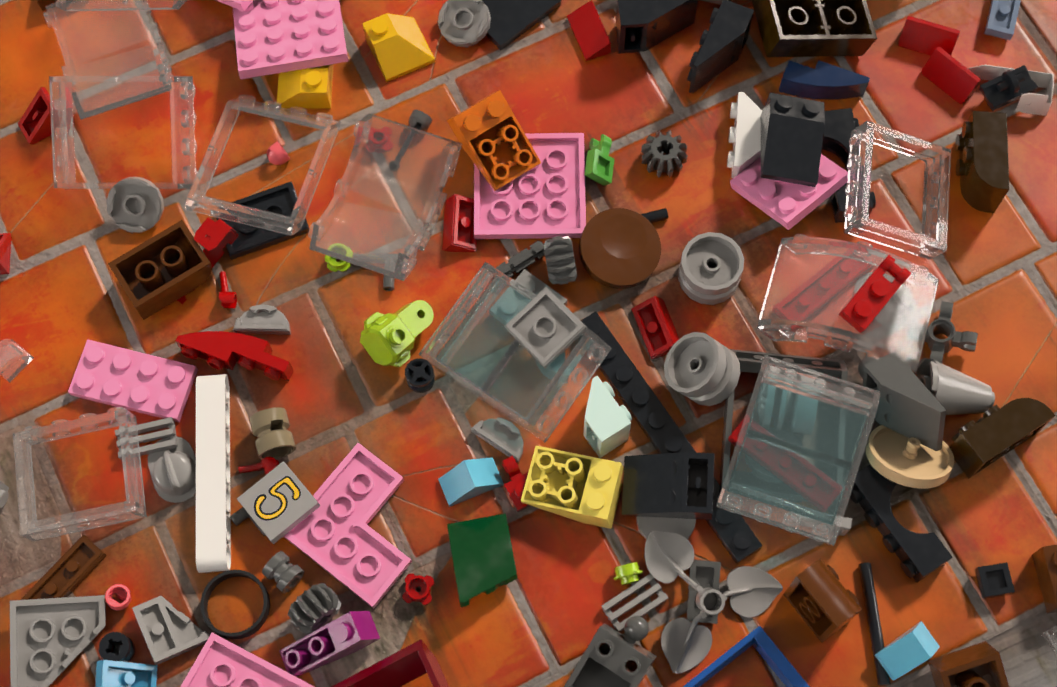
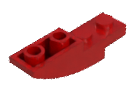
(226, 348)

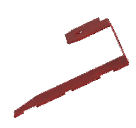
(217, 237)

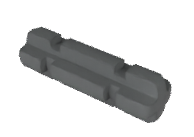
(522, 259)

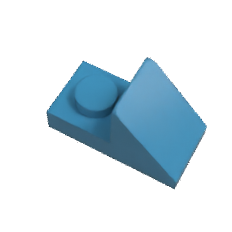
(125, 674)

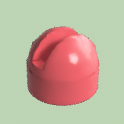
(277, 154)
(120, 592)

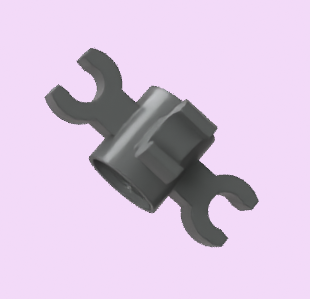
(943, 325)

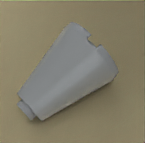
(954, 389)

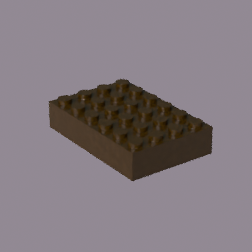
(814, 27)

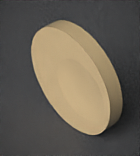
(907, 460)

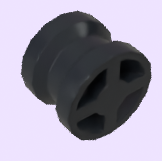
(419, 369)
(120, 652)

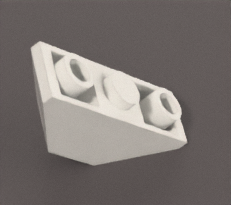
(744, 134)

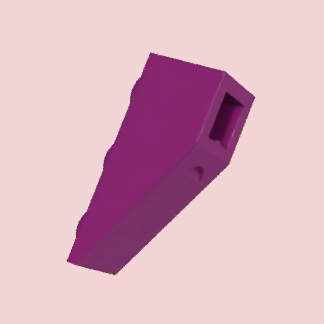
(330, 643)

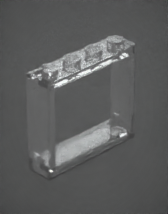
(935, 191)
(92, 518)

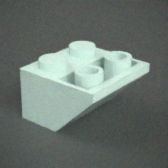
(605, 421)

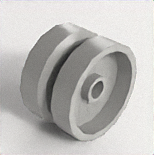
(711, 268)
(702, 369)

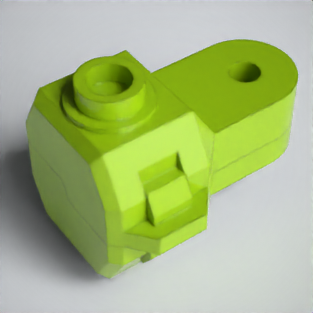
(392, 336)

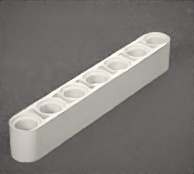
(213, 474)

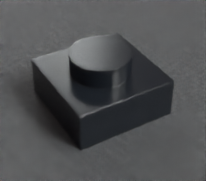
(994, 580)

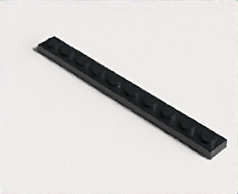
(666, 435)

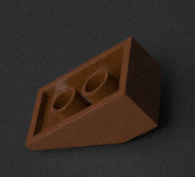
(969, 667)

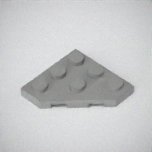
(51, 635)

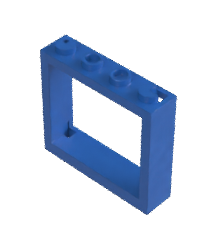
(766, 649)

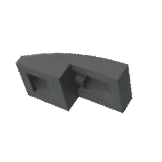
(707, 576)

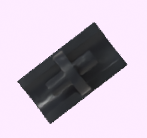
(1007, 87)

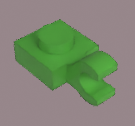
(598, 162)

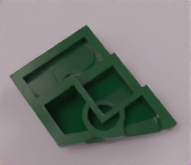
(481, 556)

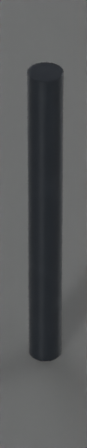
(873, 620)

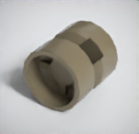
(272, 433)

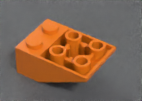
(494, 140)

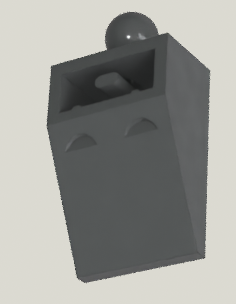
(904, 400)
(610, 669)

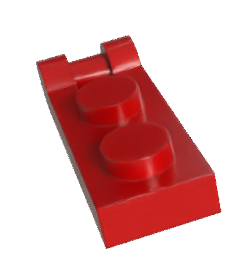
(874, 294)

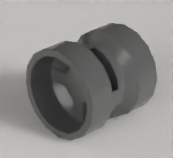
(284, 572)

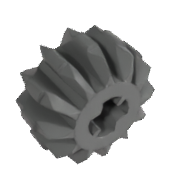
(660, 144)
(560, 260)
(314, 608)

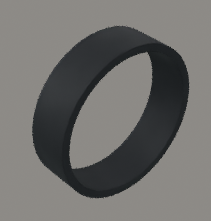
(211, 586)

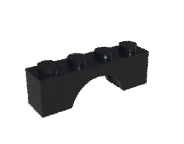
(836, 140)
(918, 552)

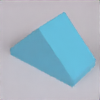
(470, 480)
(907, 651)

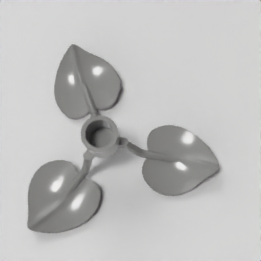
(749, 591)

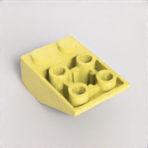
(574, 486)

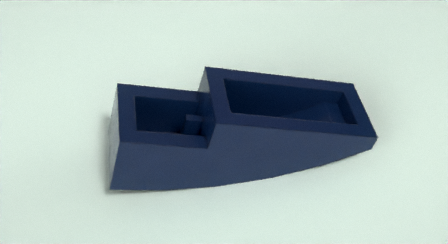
(823, 82)

